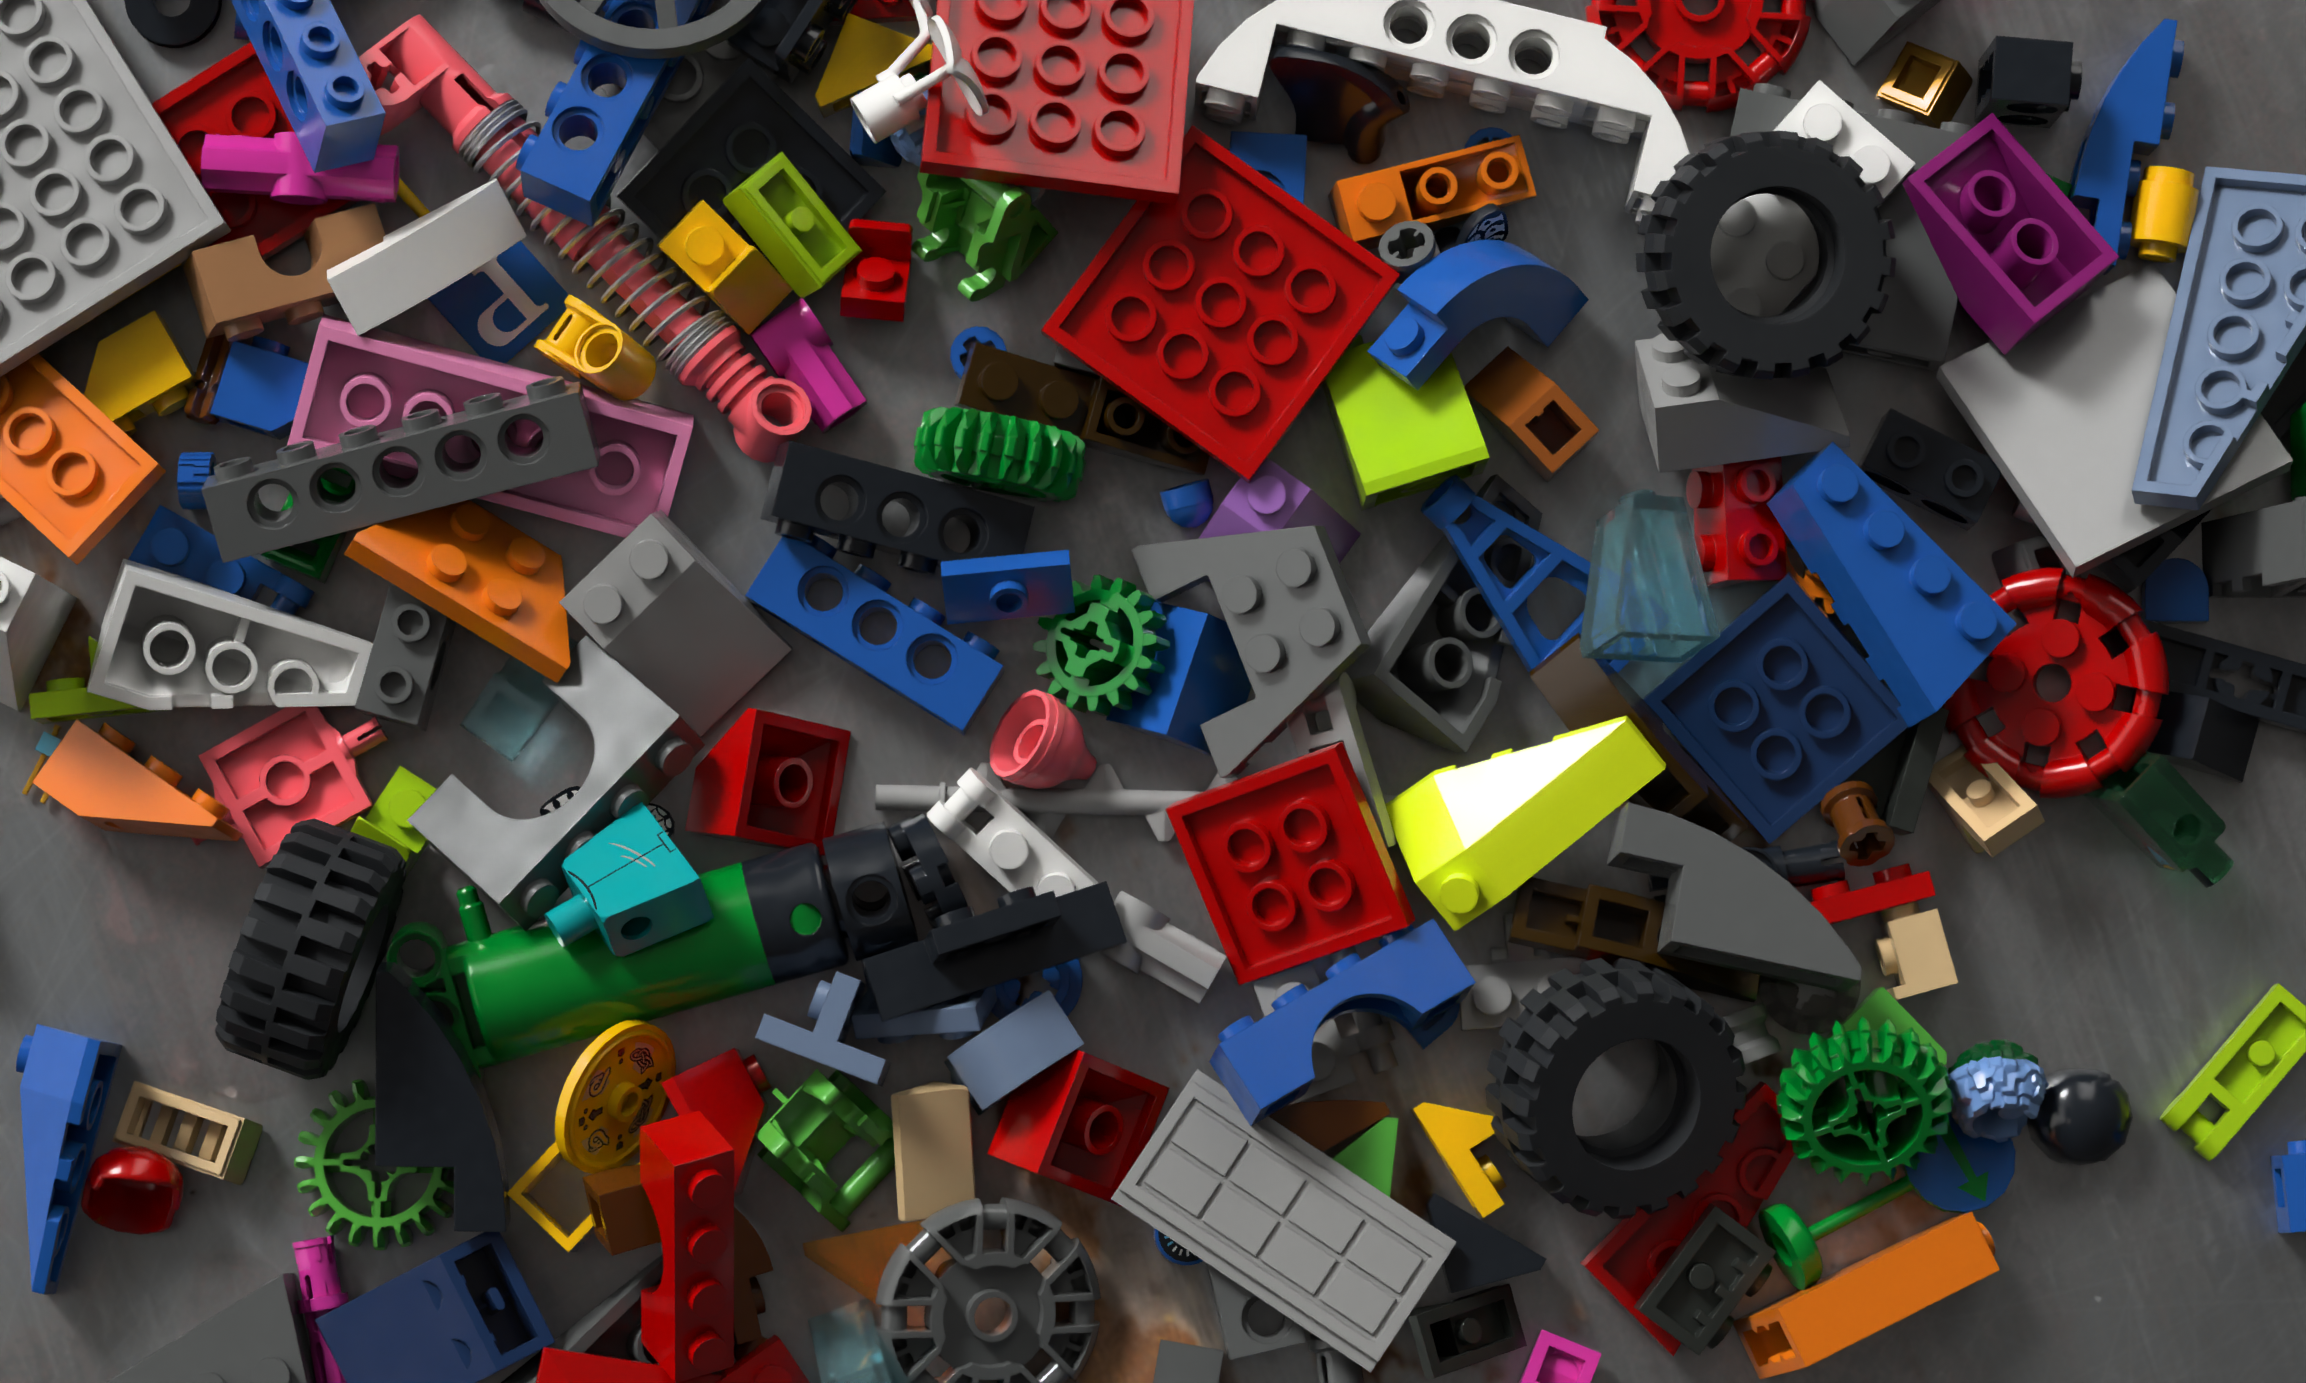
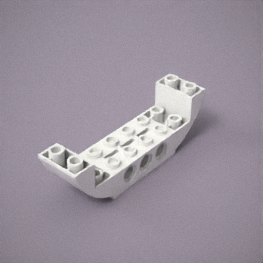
(1581, 81)

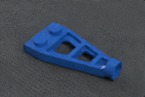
(1508, 604)

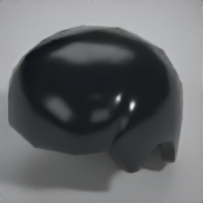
(2081, 1117)

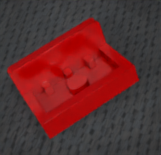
(1734, 525)

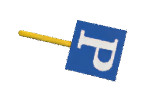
(501, 302)

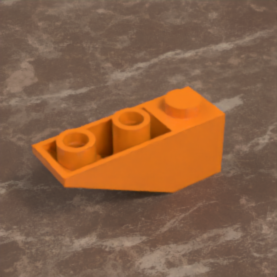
(1432, 190)
(119, 793)

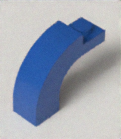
(1465, 290)

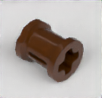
(1857, 823)

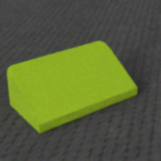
(792, 226)

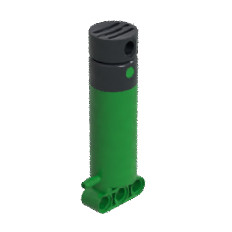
(770, 926)

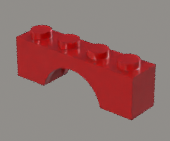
(691, 1191)

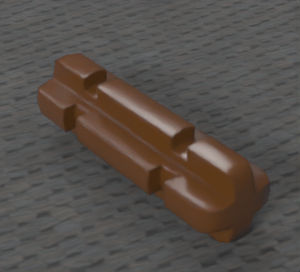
(207, 380)

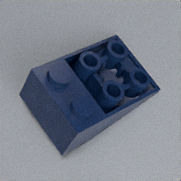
(440, 1320)

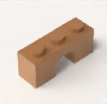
(240, 292)

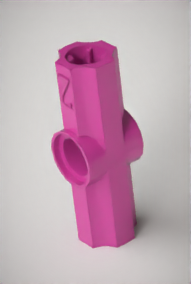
(283, 171)

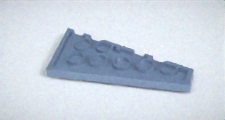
(2229, 331)

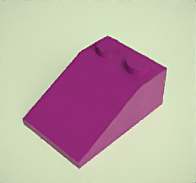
(2005, 233)

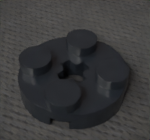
(929, 871)

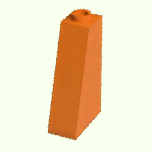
(1867, 1296)

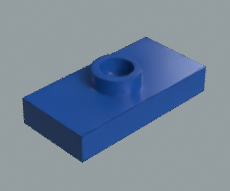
(1007, 587)

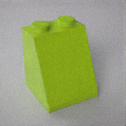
(1399, 436)

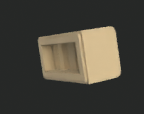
(225, 1148)

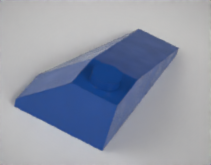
(62, 1114)

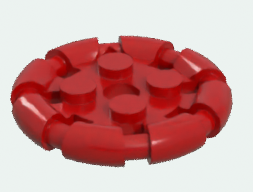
(1705, 39)
(2093, 688)

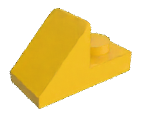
(725, 266)
(1452, 1136)

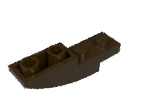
(1073, 403)
(1593, 692)
(1612, 926)

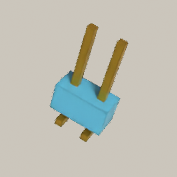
(46, 746)

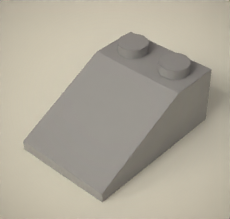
(1721, 418)
(676, 623)

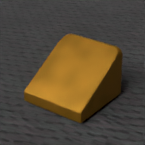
(1926, 85)

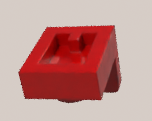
(879, 275)

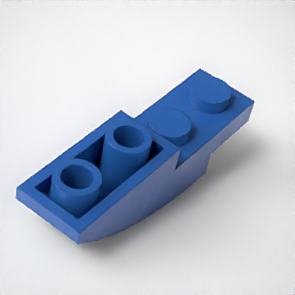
(2126, 122)

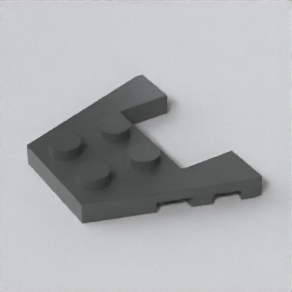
(1285, 617)

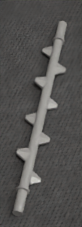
(1050, 805)

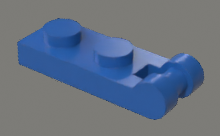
(192, 552)

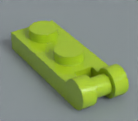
(2242, 1072)

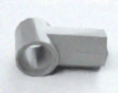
(1163, 950)

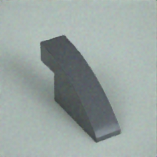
(1729, 904)

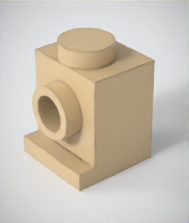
(1914, 951)

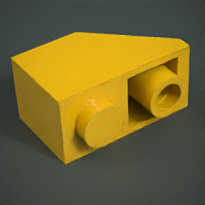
(139, 373)

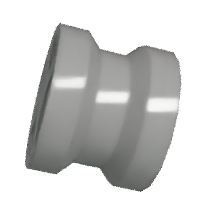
(1751, 1033)

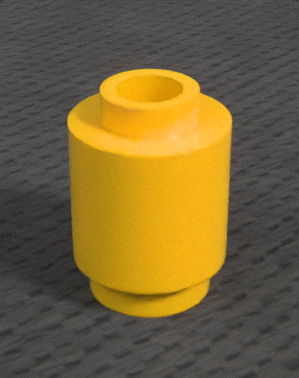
(2163, 213)

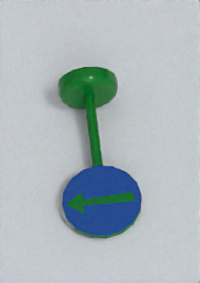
(1957, 1179)

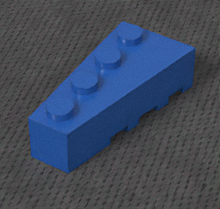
(1890, 582)

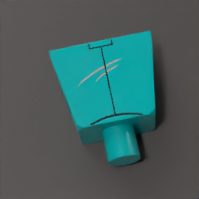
(629, 887)

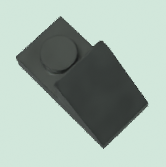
(1466, 1330)

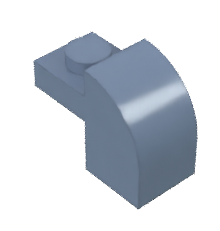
(1013, 1051)

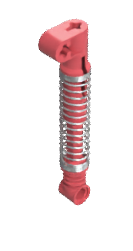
(488, 135)

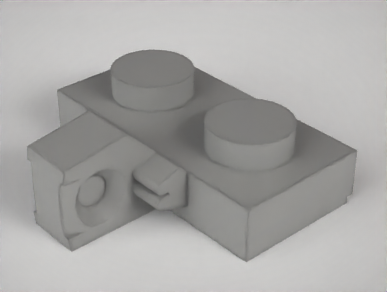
(1508, 980)

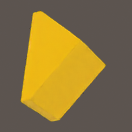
(860, 55)

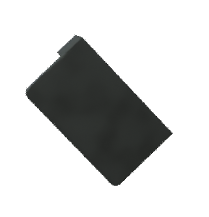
(1902, 772)

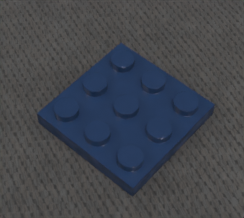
(1778, 708)

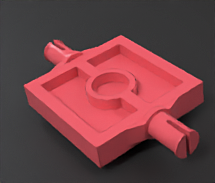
(289, 773)

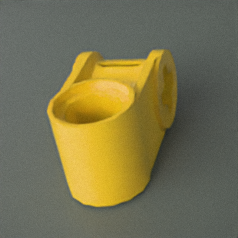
(598, 351)

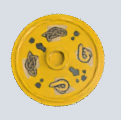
(613, 1094)

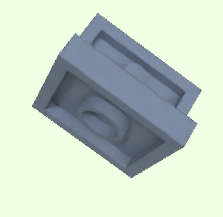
(832, 1009)

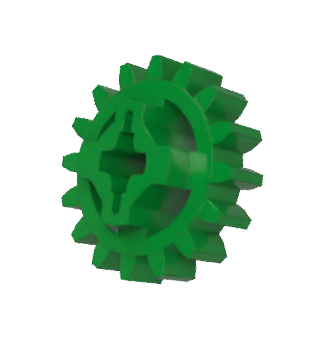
(1102, 678)

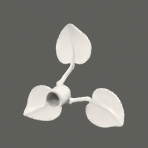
(897, 101)

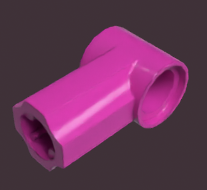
(801, 353)

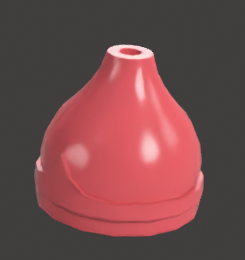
(1040, 743)

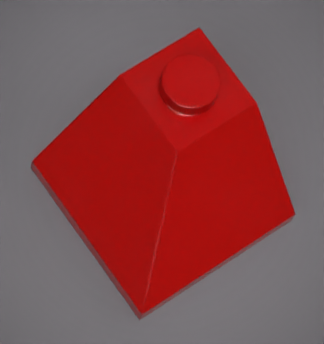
(770, 782)
(730, 1098)
(1080, 1123)

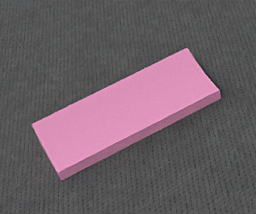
(390, 375)

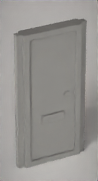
(1284, 1221)

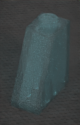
(1646, 584)
(849, 1345)

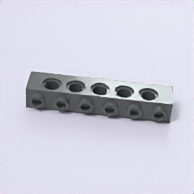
(249, 528)

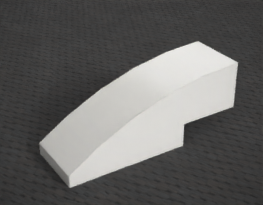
(425, 256)

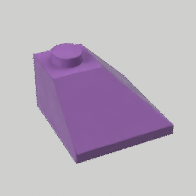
(1278, 502)

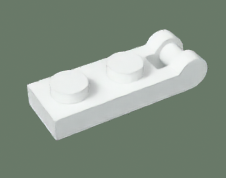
(1008, 842)

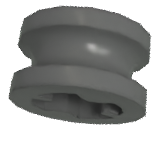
(1404, 236)

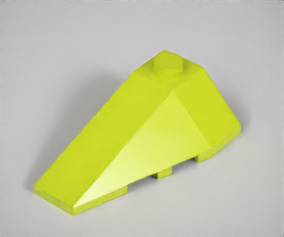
(1499, 821)

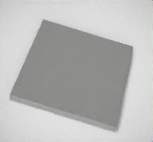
(2072, 416)

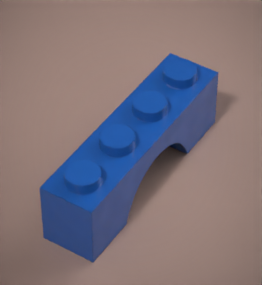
(1406, 980)

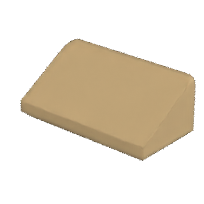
(932, 1148)

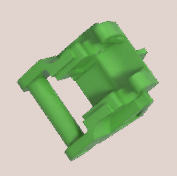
(986, 224)
(813, 1129)

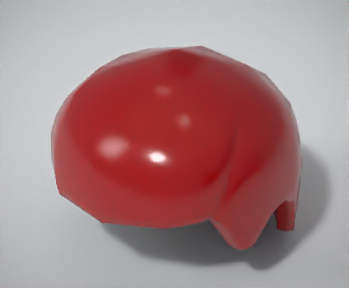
(133, 1190)

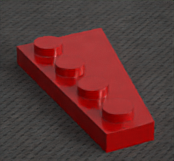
(1642, 1244)

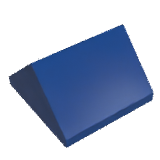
(1198, 683)

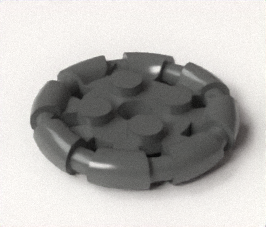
(982, 1274)

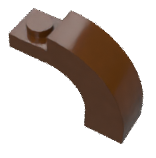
(626, 1221)

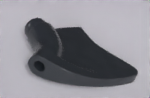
(1339, 99)

